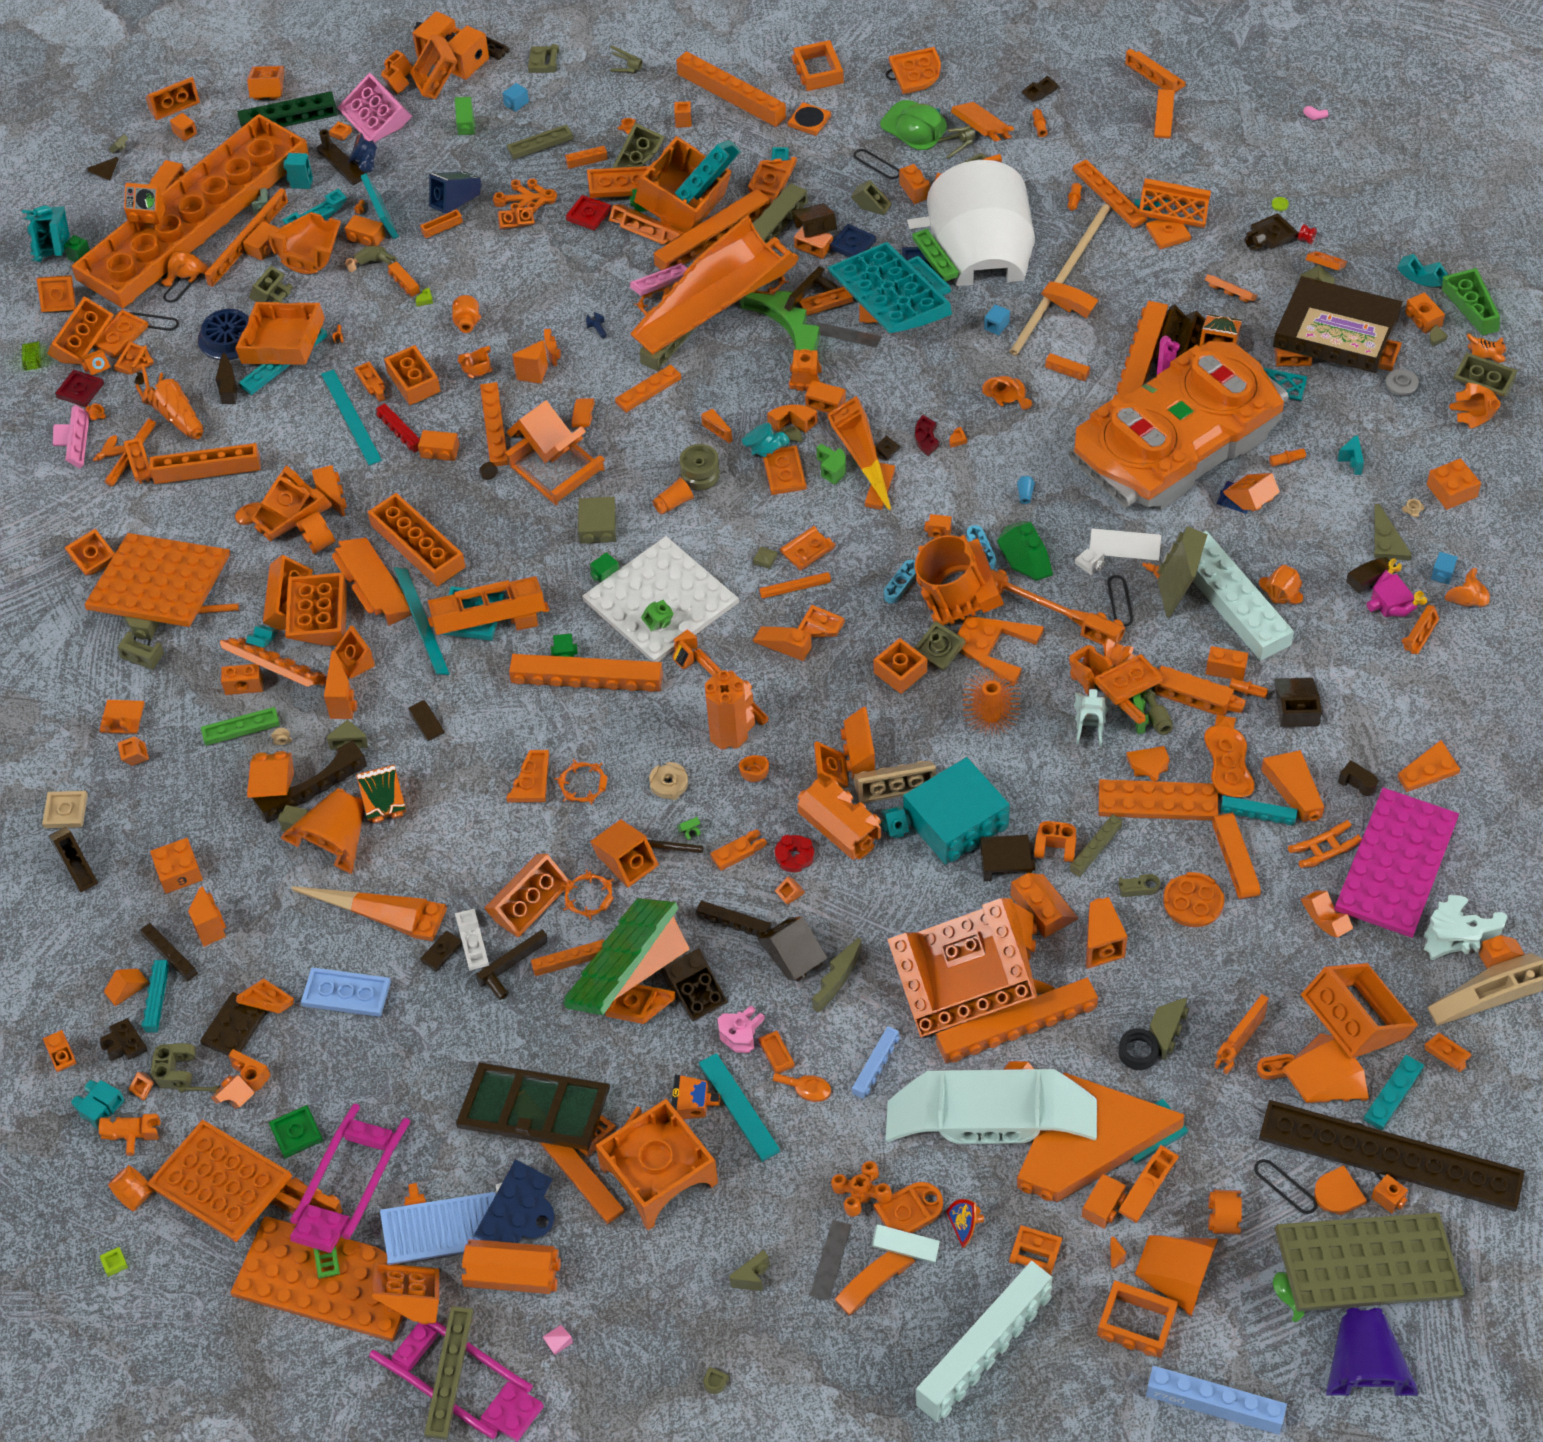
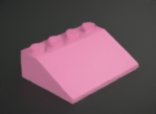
(374, 109)

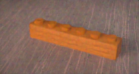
(566, 958)

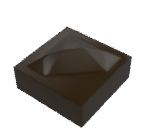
(887, 447)

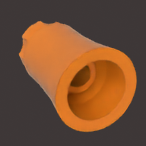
(673, 496)

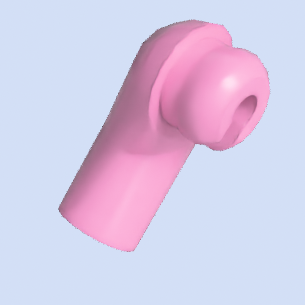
(1314, 114)

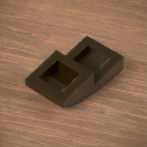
(1040, 90)

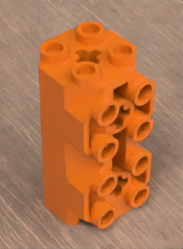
(729, 709)
(838, 819)

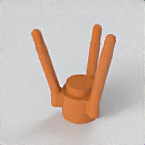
(144, 395)

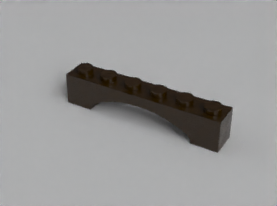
(345, 763)

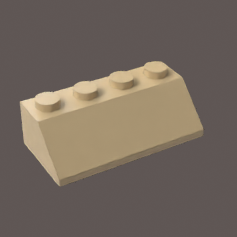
(892, 781)

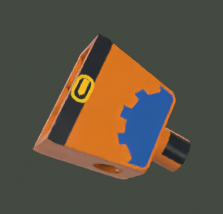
(692, 1097)

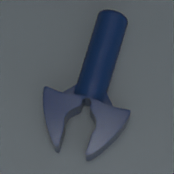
(597, 324)

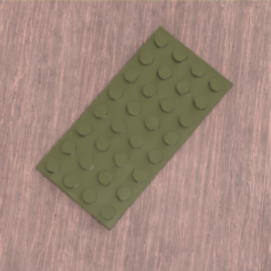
(1368, 1261)

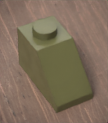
(871, 198)
(141, 628)

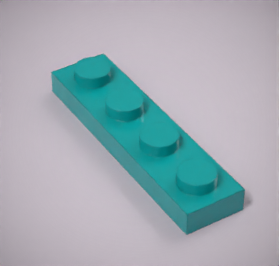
(1393, 1092)

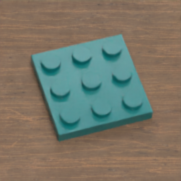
(483, 631)

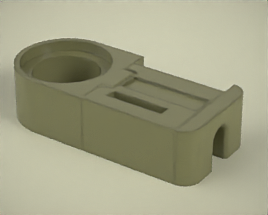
(1137, 886)

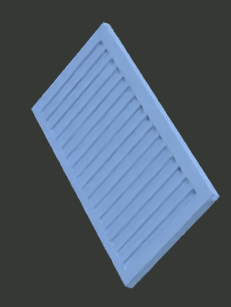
(432, 1227)

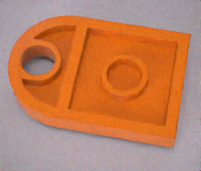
(909, 1209)

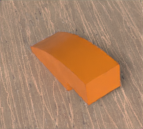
(1164, 114)
(1070, 298)

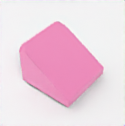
(60, 434)

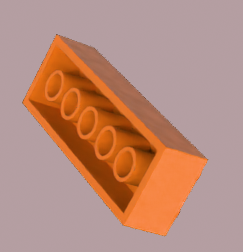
(416, 539)

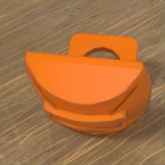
(130, 1188)

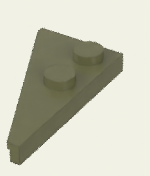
(1386, 538)

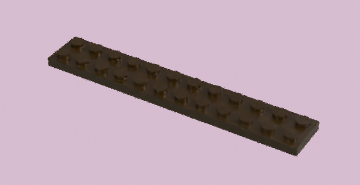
(1392, 1155)

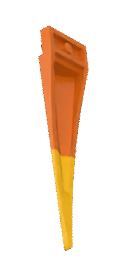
(854, 430)

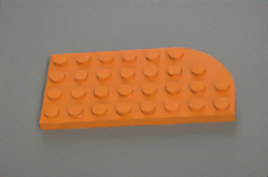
(286, 1279)

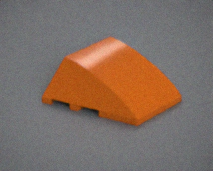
(1326, 1072)
(1176, 1267)

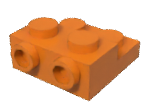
(285, 498)

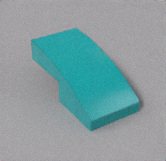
(261, 636)

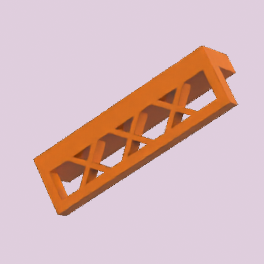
(1153, 71)

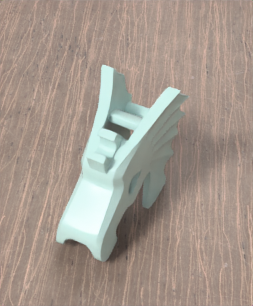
(1091, 712)
(1450, 929)

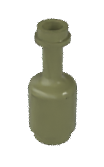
(1157, 714)

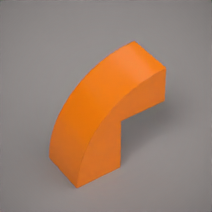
(798, 415)
(1323, 914)

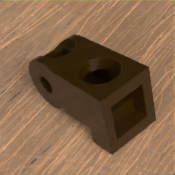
(1358, 778)

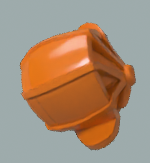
(1283, 585)

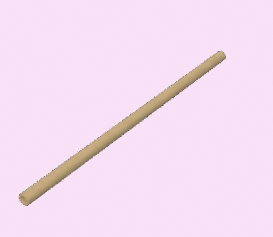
(1060, 279)

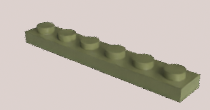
(449, 1373)

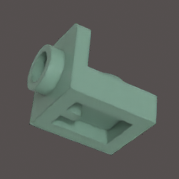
(262, 201)

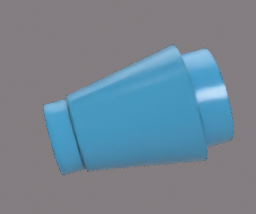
(1025, 489)

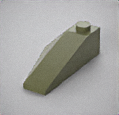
(638, 147)

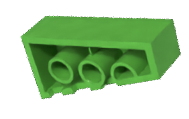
(1472, 299)

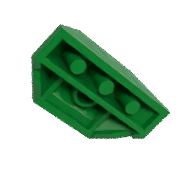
(1025, 550)

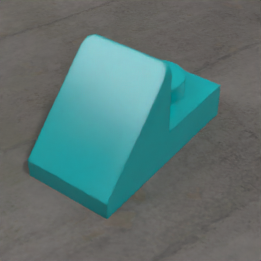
(1352, 452)

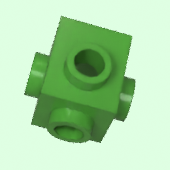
(657, 615)

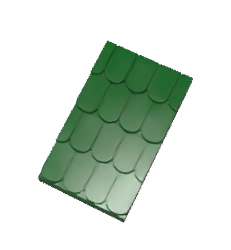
(631, 953)

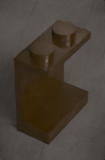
(815, 219)
(1006, 855)

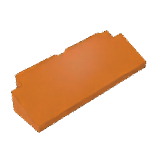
(372, 580)

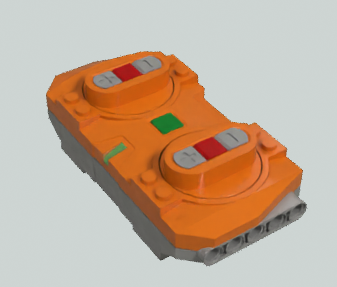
(1179, 425)

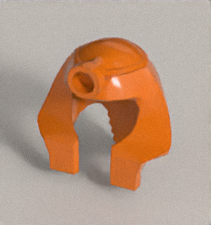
(1479, 403)

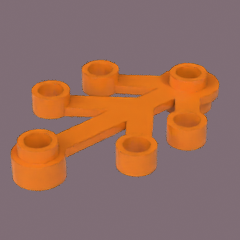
(526, 197)

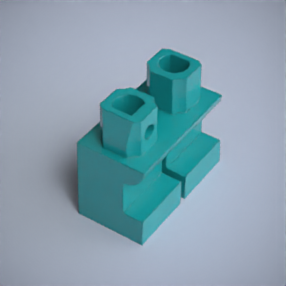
(99, 1102)

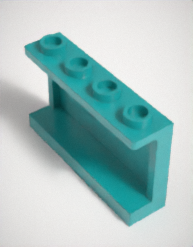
(708, 171)

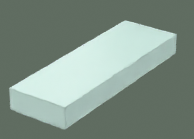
(905, 1243)

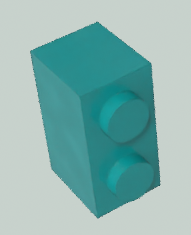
(298, 170)

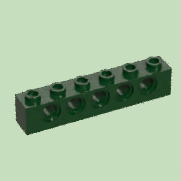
(294, 110)

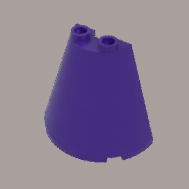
(1368, 1356)

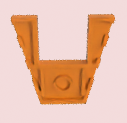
(982, 636)

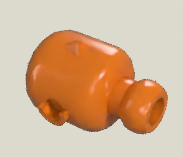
(465, 313)

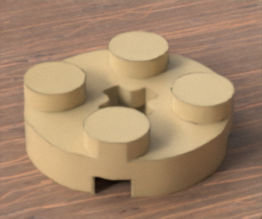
(668, 790)

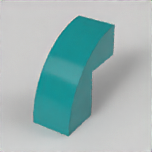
(1428, 275)

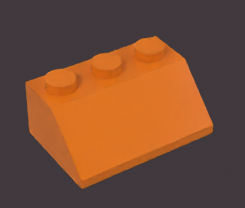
(173, 98)
(858, 743)
(1042, 899)

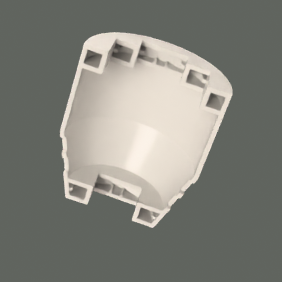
(982, 219)

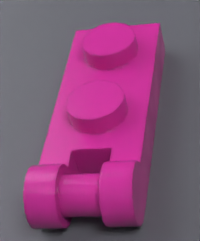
(1167, 353)

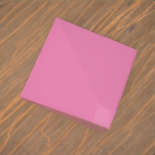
(558, 1339)

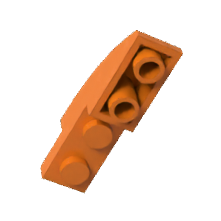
(1148, 1183)

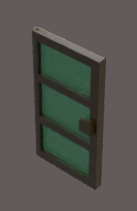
(533, 1106)

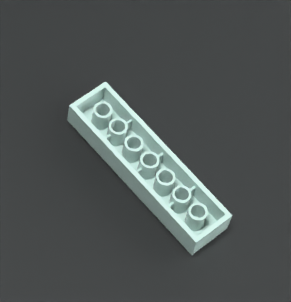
(1241, 602)
(984, 1342)

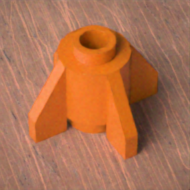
(1117, 652)

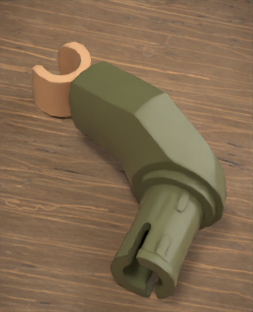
(367, 254)

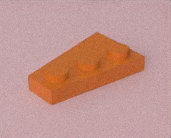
(1429, 768)
(532, 780)

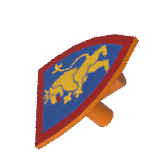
(963, 1217)

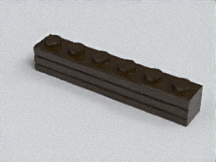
(732, 919)
(168, 952)

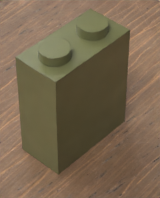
(597, 520)

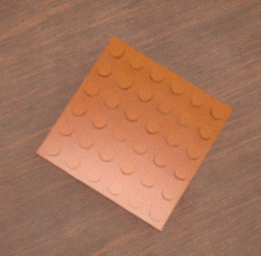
(157, 579)

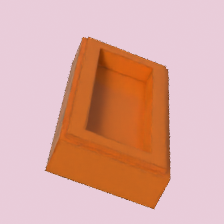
(776, 1052)

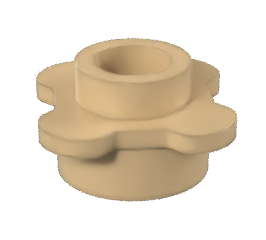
(1413, 507)
(281, 736)

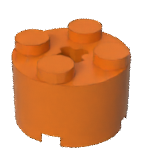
(315, 532)
(1226, 1211)

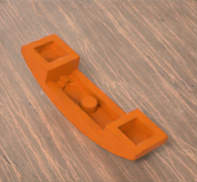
(871, 1279)

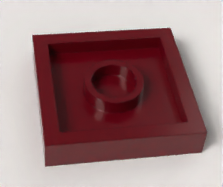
(79, 388)

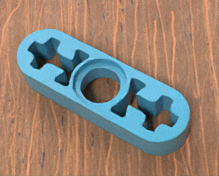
(984, 542)
(902, 573)

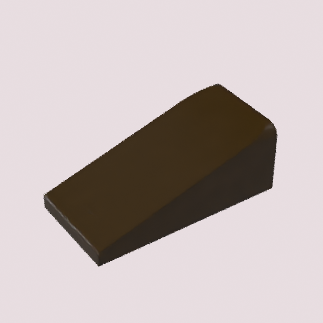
(425, 720)

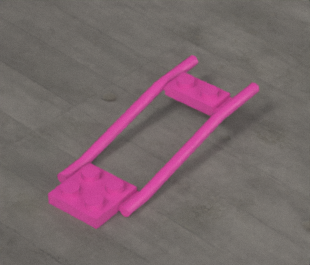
(322, 1227)
(510, 1410)

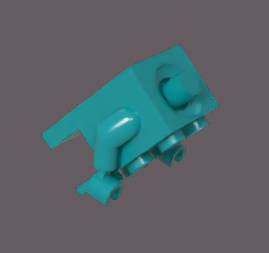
(47, 230)

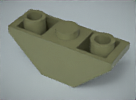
(1167, 1025)

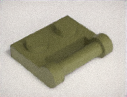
(538, 57)

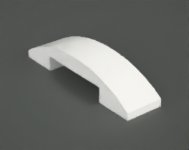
(472, 939)

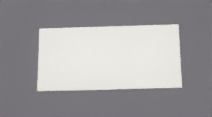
(1125, 544)

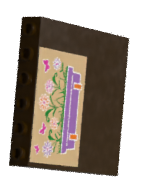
(1338, 324)

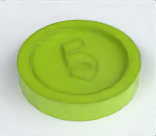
(1280, 204)

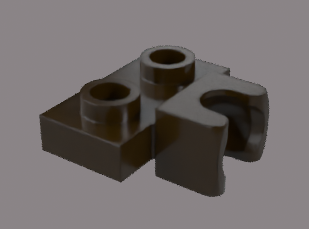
(122, 1039)

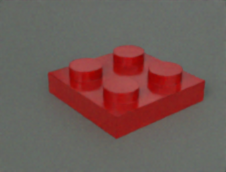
(588, 212)

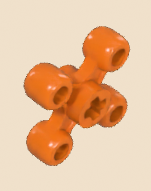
(861, 1188)

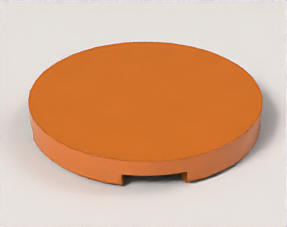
(1193, 899)

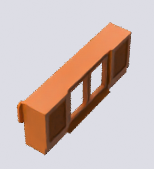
(449, 614)

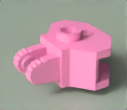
(739, 1029)

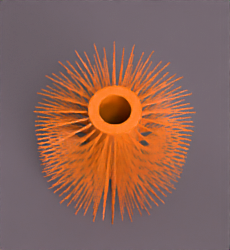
(991, 701)

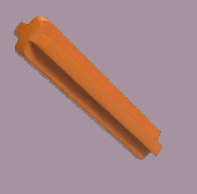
(795, 585)

